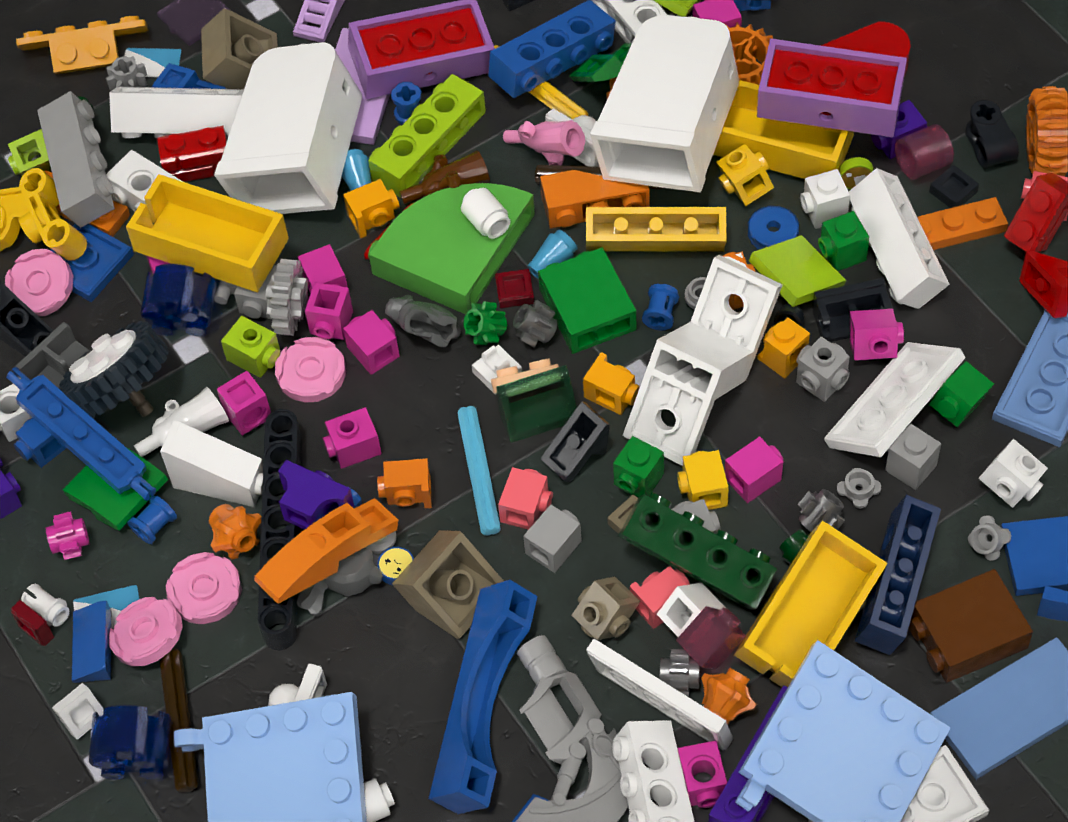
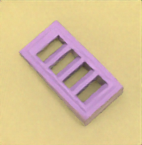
(306, 15)

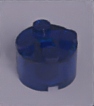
(178, 300)
(130, 742)

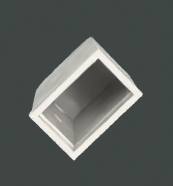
(668, 104)
(291, 130)

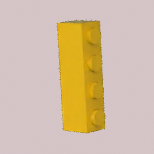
(656, 228)

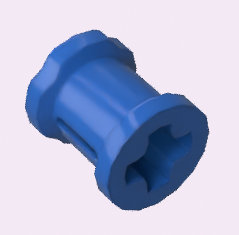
(406, 98)
(660, 307)
(152, 519)

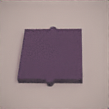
(189, 17)

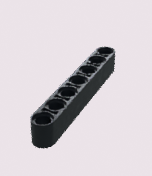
(276, 450)

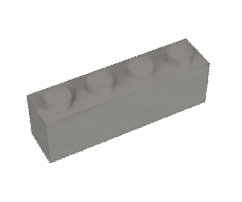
(76, 159)

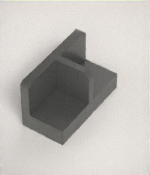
(53, 355)

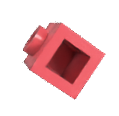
(524, 498)

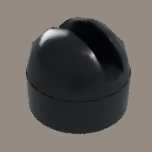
(787, 310)

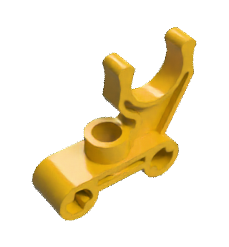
(35, 211)

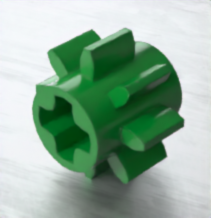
(485, 323)

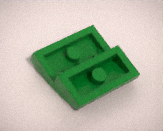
(601, 66)
(104, 502)

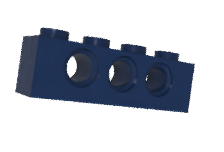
(894, 594)

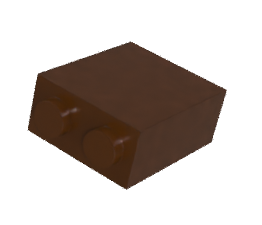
(970, 626)

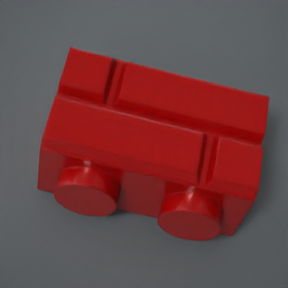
(192, 153)
(1040, 214)

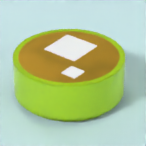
(855, 170)

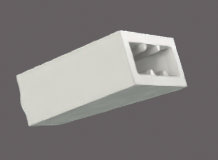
(211, 466)

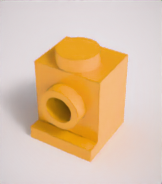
(370, 206)
(781, 342)
(610, 385)

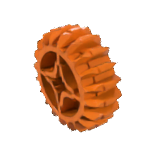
(748, 47)
(1047, 130)

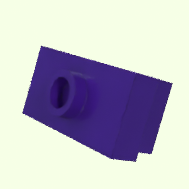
(309, 494)

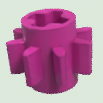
(67, 535)

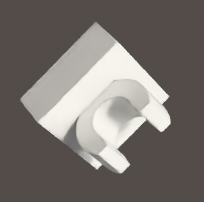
(492, 360)
(77, 710)

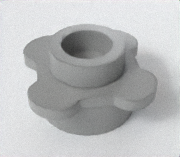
(860, 478)
(978, 538)

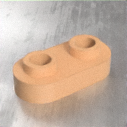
(511, 374)

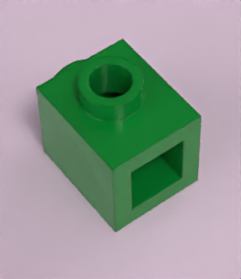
(844, 241)
(961, 394)
(638, 467)

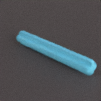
(478, 471)

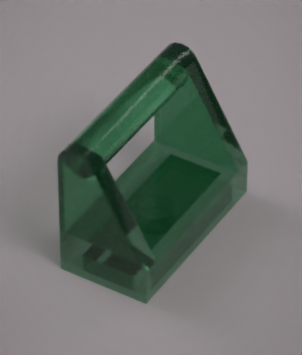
(538, 412)

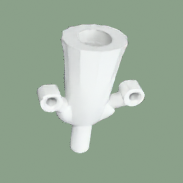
(200, 412)

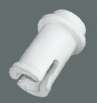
(49, 608)

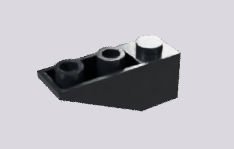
(19, 324)

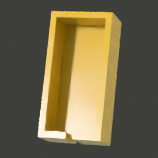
(786, 146)
(208, 232)
(811, 603)

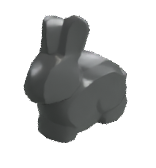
(424, 319)
(353, 577)

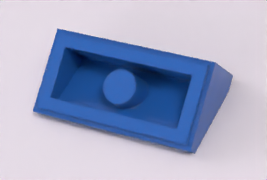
(91, 643)

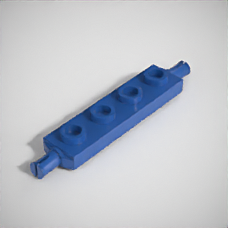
(81, 434)

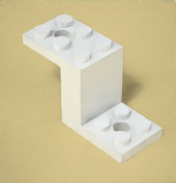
(702, 359)

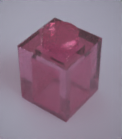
(711, 637)

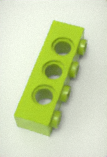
(427, 133)

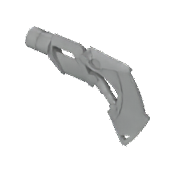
(570, 743)

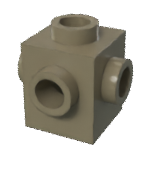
(605, 608)

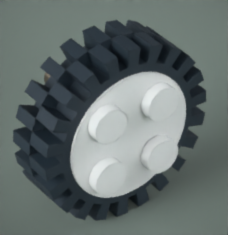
(116, 370)

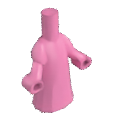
(550, 139)

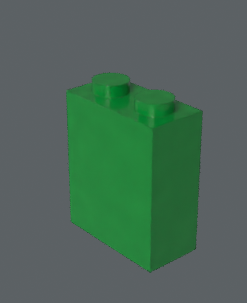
(587, 300)

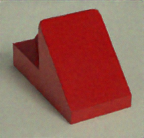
(1046, 281)

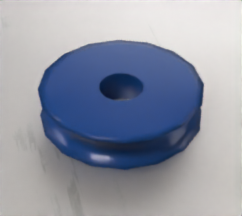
(772, 217)

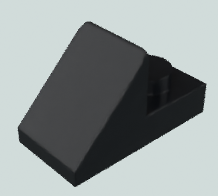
(578, 439)

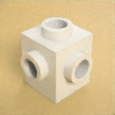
(1014, 474)

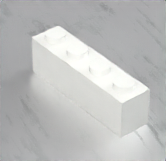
(171, 110)
(897, 239)

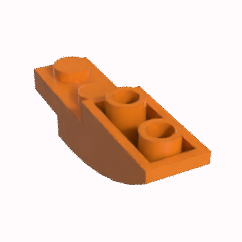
(321, 546)

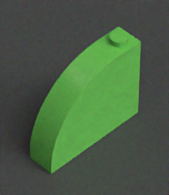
(441, 252)

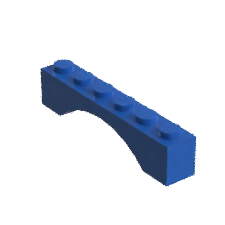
(465, 761)

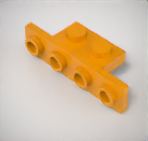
(84, 47)

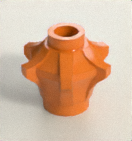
(233, 530)
(727, 694)

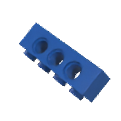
(551, 48)

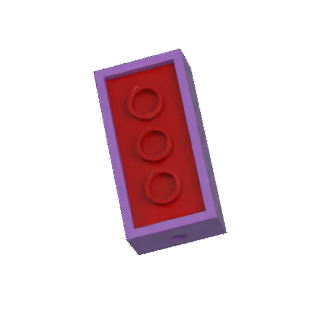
(420, 46)
(831, 87)

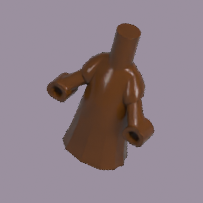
(443, 175)

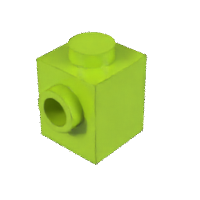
(251, 346)

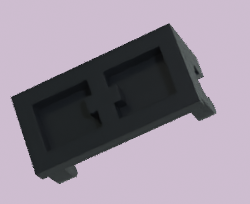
(834, 305)

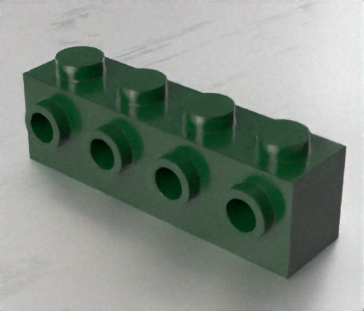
(697, 551)

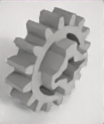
(287, 297)

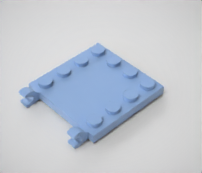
(841, 745)
(283, 762)

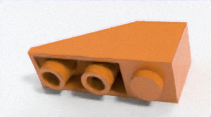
(570, 192)

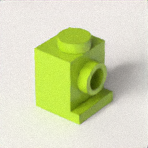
(25, 149)

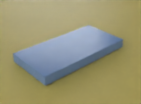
(1039, 386)
(1009, 709)

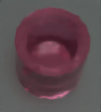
(924, 151)

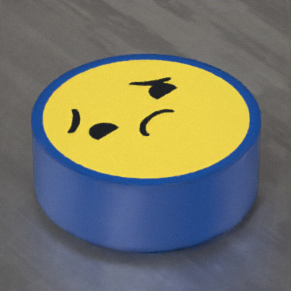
(393, 563)

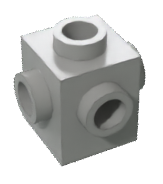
(822, 368)

